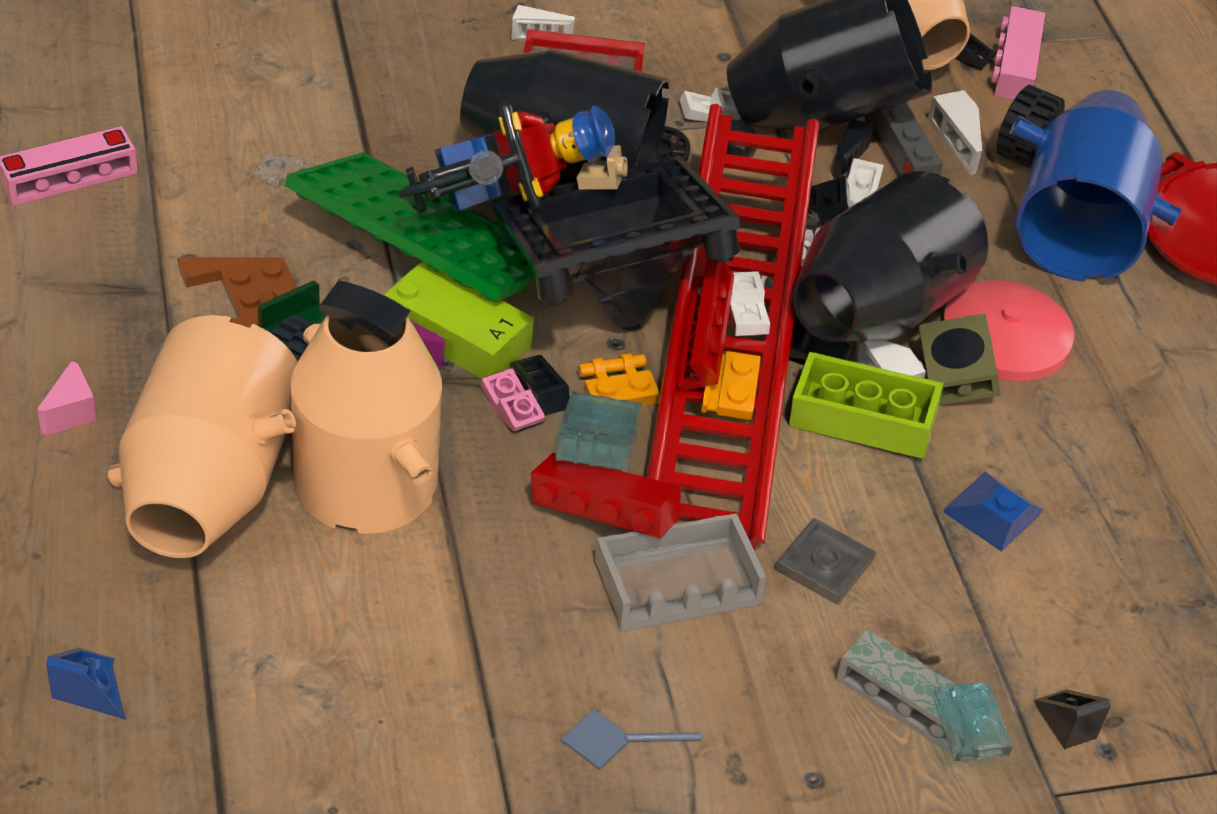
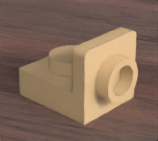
(604, 174)

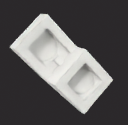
(697, 106)
(748, 306)

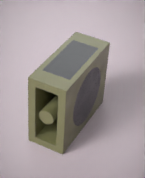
(961, 358)

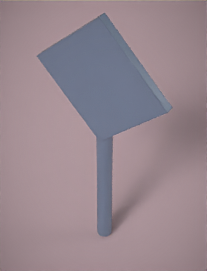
(600, 740)

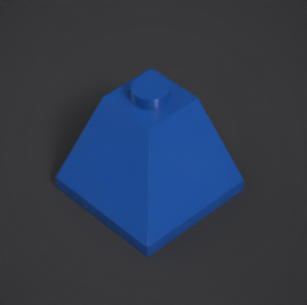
(993, 511)

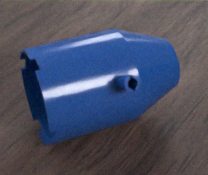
(1091, 188)

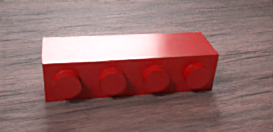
(607, 495)

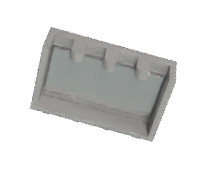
(684, 575)

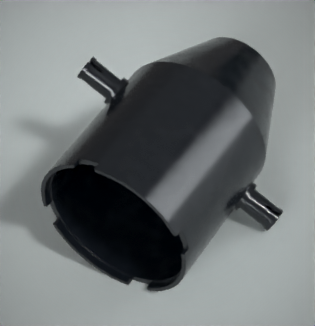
(830, 64)
(560, 86)
(890, 260)

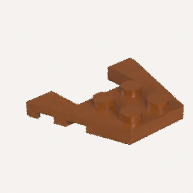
(245, 280)

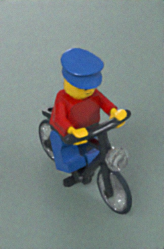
(517, 158)

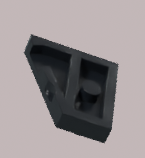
(829, 199)

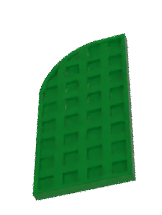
(448, 241)

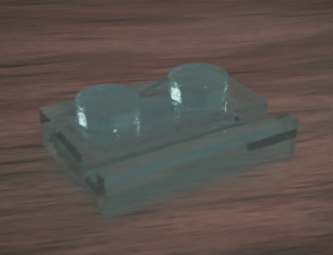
(972, 721)

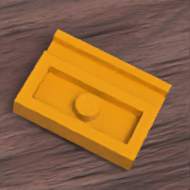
(736, 387)

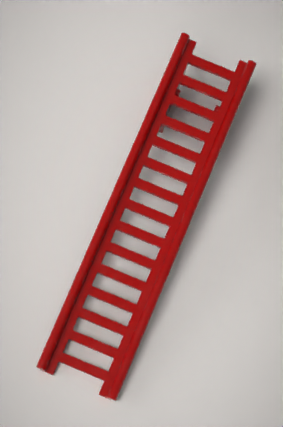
(776, 348)

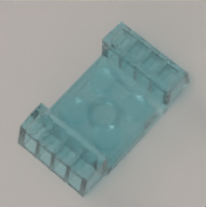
(598, 431)

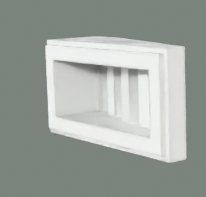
(532, 16)

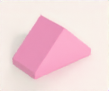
(67, 403)

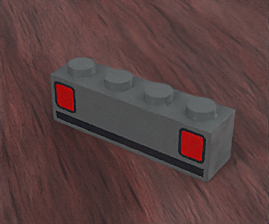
(903, 141)

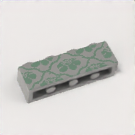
(895, 685)

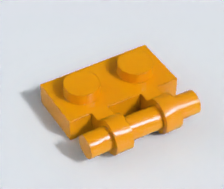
(629, 386)

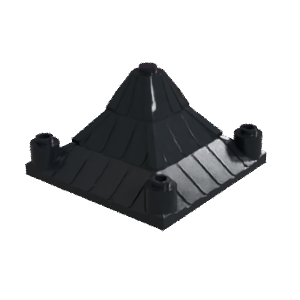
(620, 239)

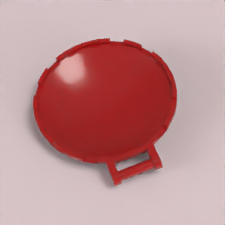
(1193, 238)

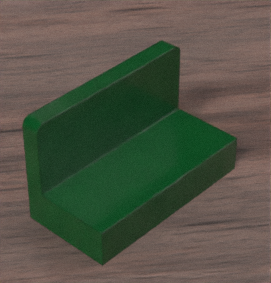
(300, 301)

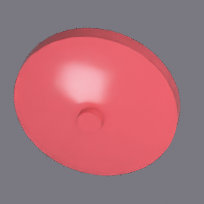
(1025, 326)

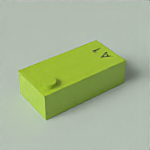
(477, 331)
(866, 405)

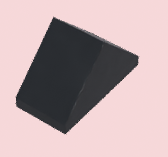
(1073, 716)

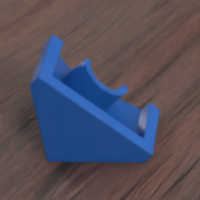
(85, 681)

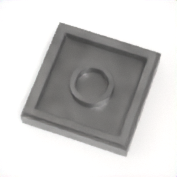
(825, 561)

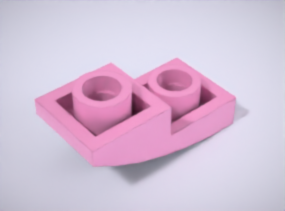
(511, 401)

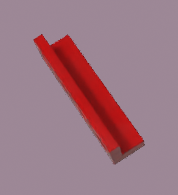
(706, 327)

